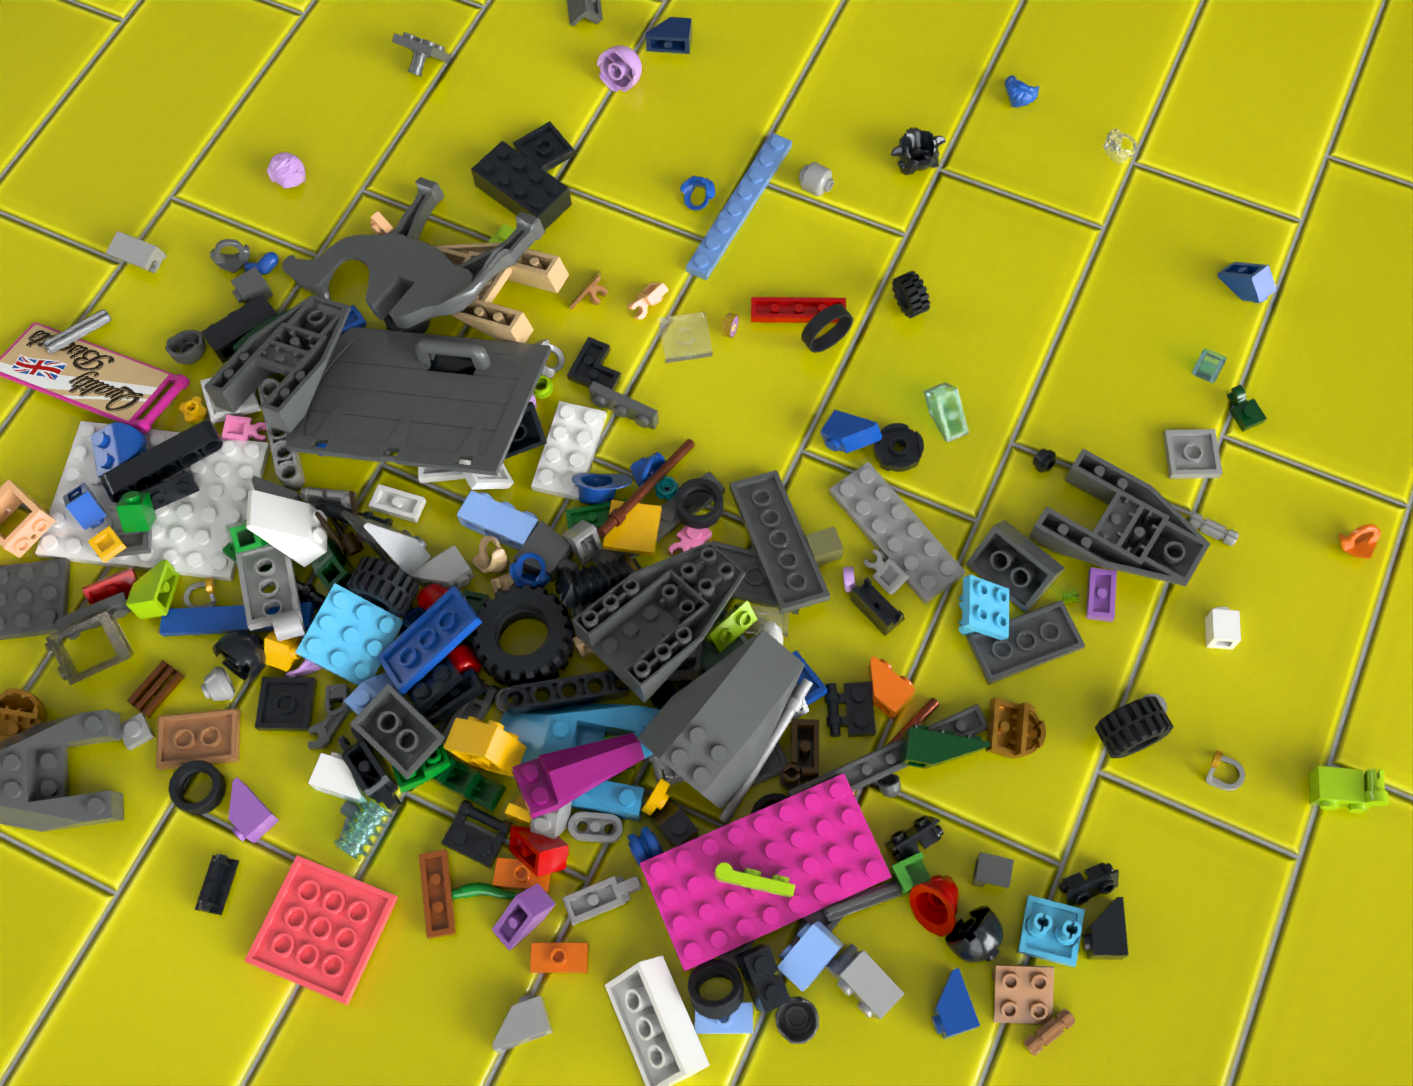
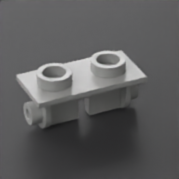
(312, 495)

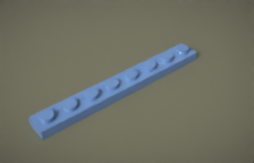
(738, 206)

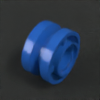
(644, 846)

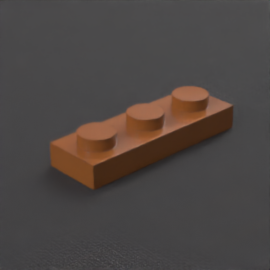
(437, 894)

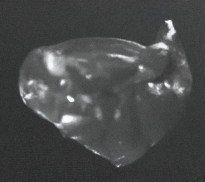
(1113, 143)

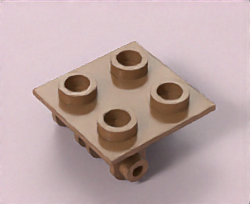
(1023, 994)

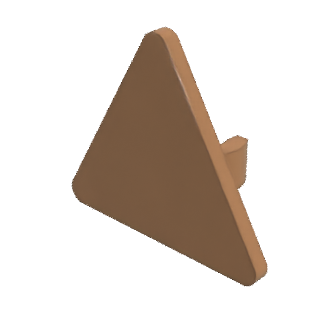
(591, 289)

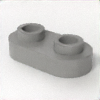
(596, 827)

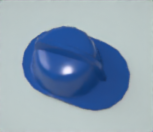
(599, 487)

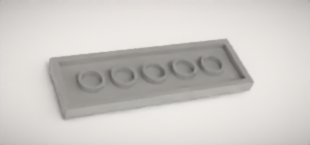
(897, 532)

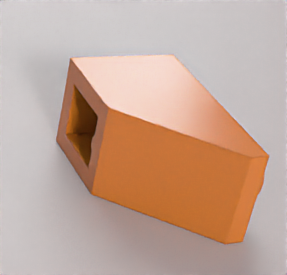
(889, 690)

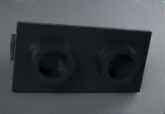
(172, 489)
(905, 841)
(1100, 880)
(217, 884)

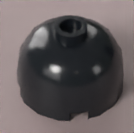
(242, 654)
(977, 937)

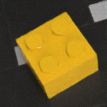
(485, 745)

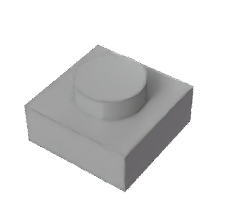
(136, 731)

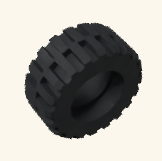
(515, 606)

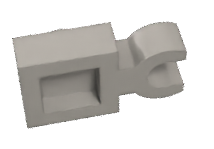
(888, 573)

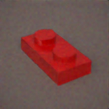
(110, 586)

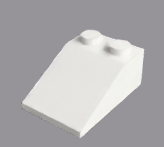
(287, 526)

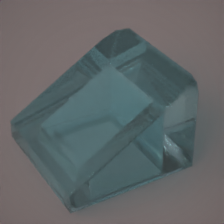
(1208, 365)

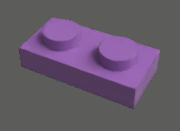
(1101, 594)

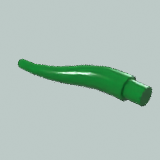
(478, 888)

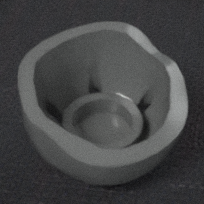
(188, 352)

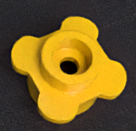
(196, 414)

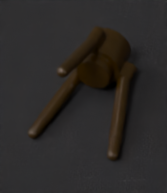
(349, 542)

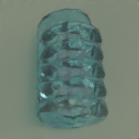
(362, 829)

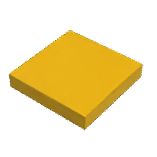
(637, 532)

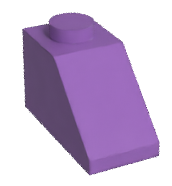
(249, 813)
(523, 915)

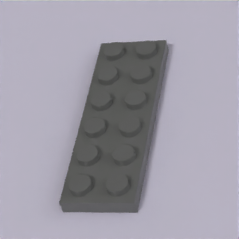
(779, 542)

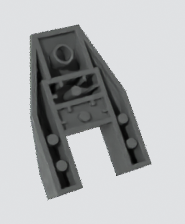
(292, 345)
(1135, 534)
(36, 775)

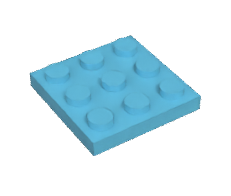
(349, 636)

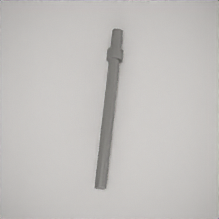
(793, 705)

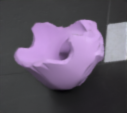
(286, 170)

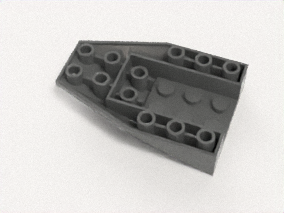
(659, 615)

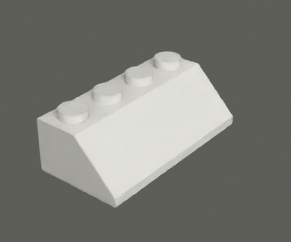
(656, 1023)

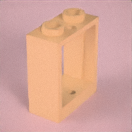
(35, 523)

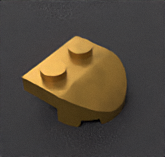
(19, 712)
(1014, 729)

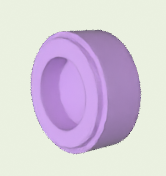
(849, 582)

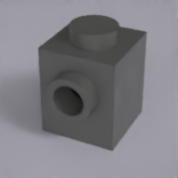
(250, 286)

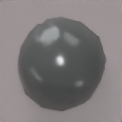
(797, 1020)

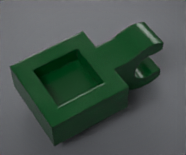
(1246, 413)

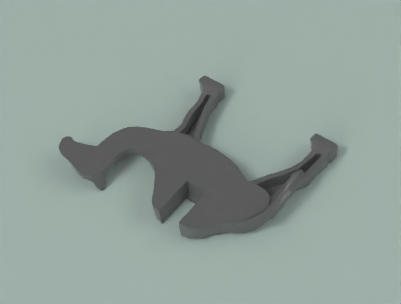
(412, 276)

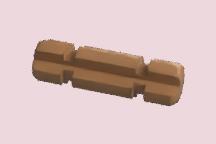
(1049, 1032)

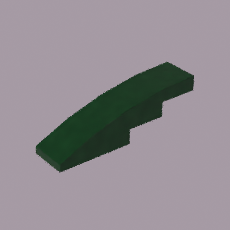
(470, 785)

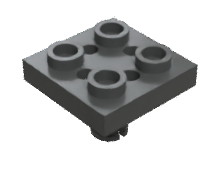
(422, 49)

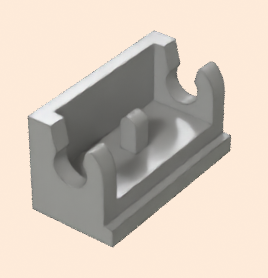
(136, 252)

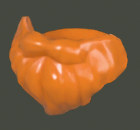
(1361, 541)

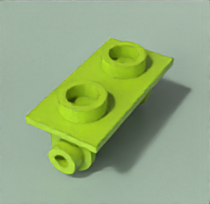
(732, 626)

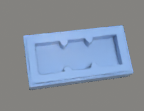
(737, 1023)

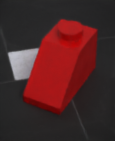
(538, 852)

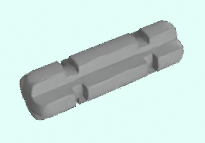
(1213, 529)

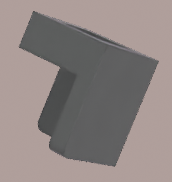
(992, 870)

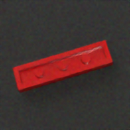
(790, 308)

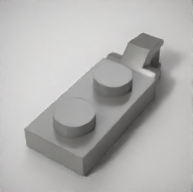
(600, 898)

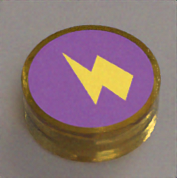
(730, 325)

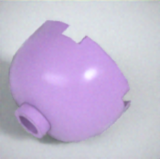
(619, 68)

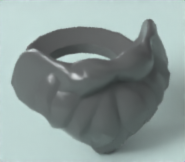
(230, 262)

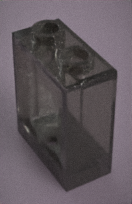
(113, 631)

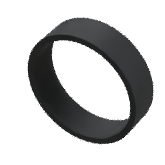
(822, 319)

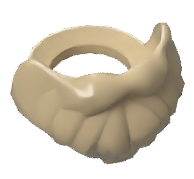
(498, 562)

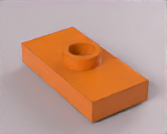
(515, 875)
(559, 958)

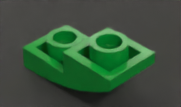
(434, 765)

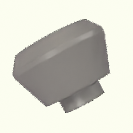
(218, 685)

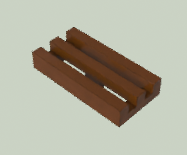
(152, 686)

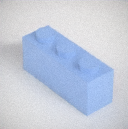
(497, 519)

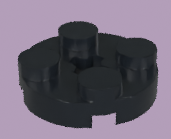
(890, 458)

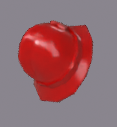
(935, 904)

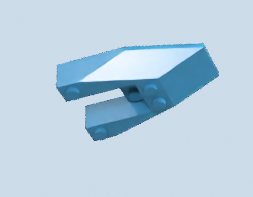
(579, 725)

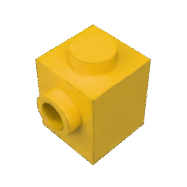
(281, 653)

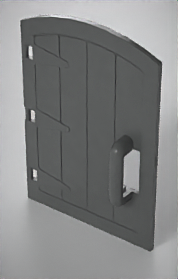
(386, 400)

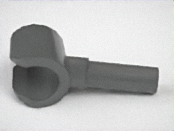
(347, 810)

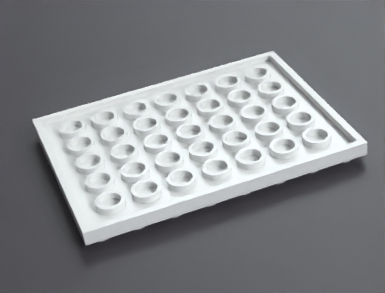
(185, 532)

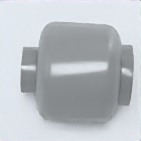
(816, 179)

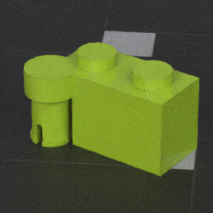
(1347, 788)

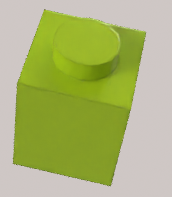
(154, 591)

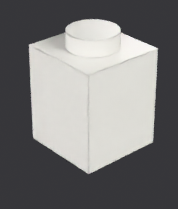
(1222, 628)

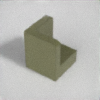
(825, 545)

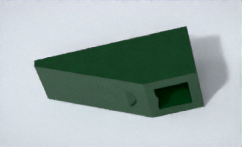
(333, 566)
(930, 748)

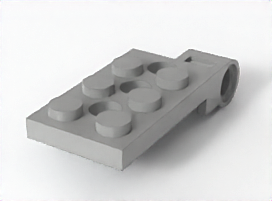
(289, 619)

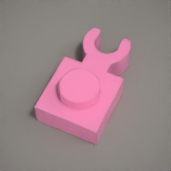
(241, 429)
(689, 539)

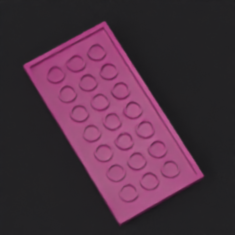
(809, 837)

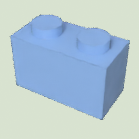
(810, 955)

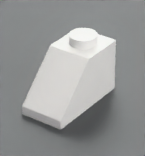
(335, 778)

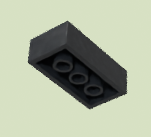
(521, 185)

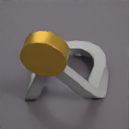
(210, 588)
(1216, 782)

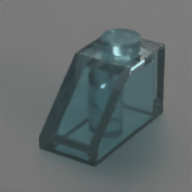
(946, 411)

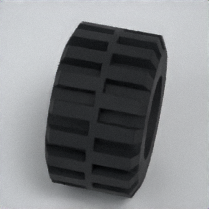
(383, 585)
(1133, 727)

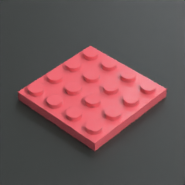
(321, 929)

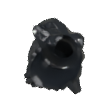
(918, 150)

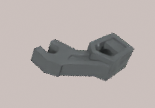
(329, 727)

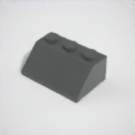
(1016, 564)

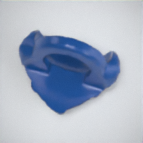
(1019, 92)
(689, 186)
(646, 467)
(520, 578)

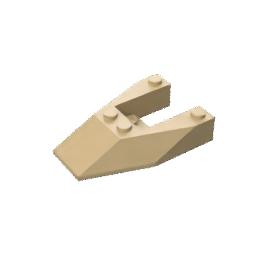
(531, 269)

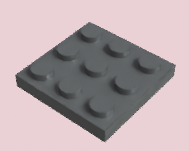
(33, 597)

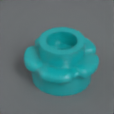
(666, 482)

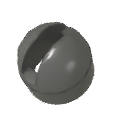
(890, 786)

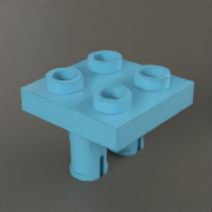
(984, 608)
(1051, 931)

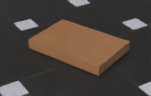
(198, 737)

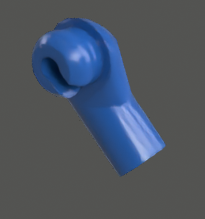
(265, 264)

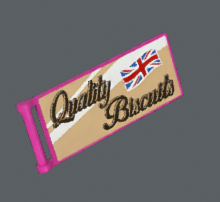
(91, 377)

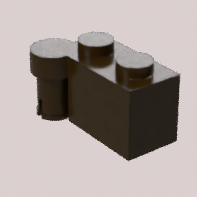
(804, 754)

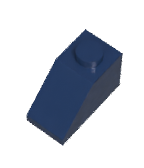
(670, 36)

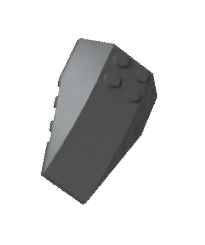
(725, 717)

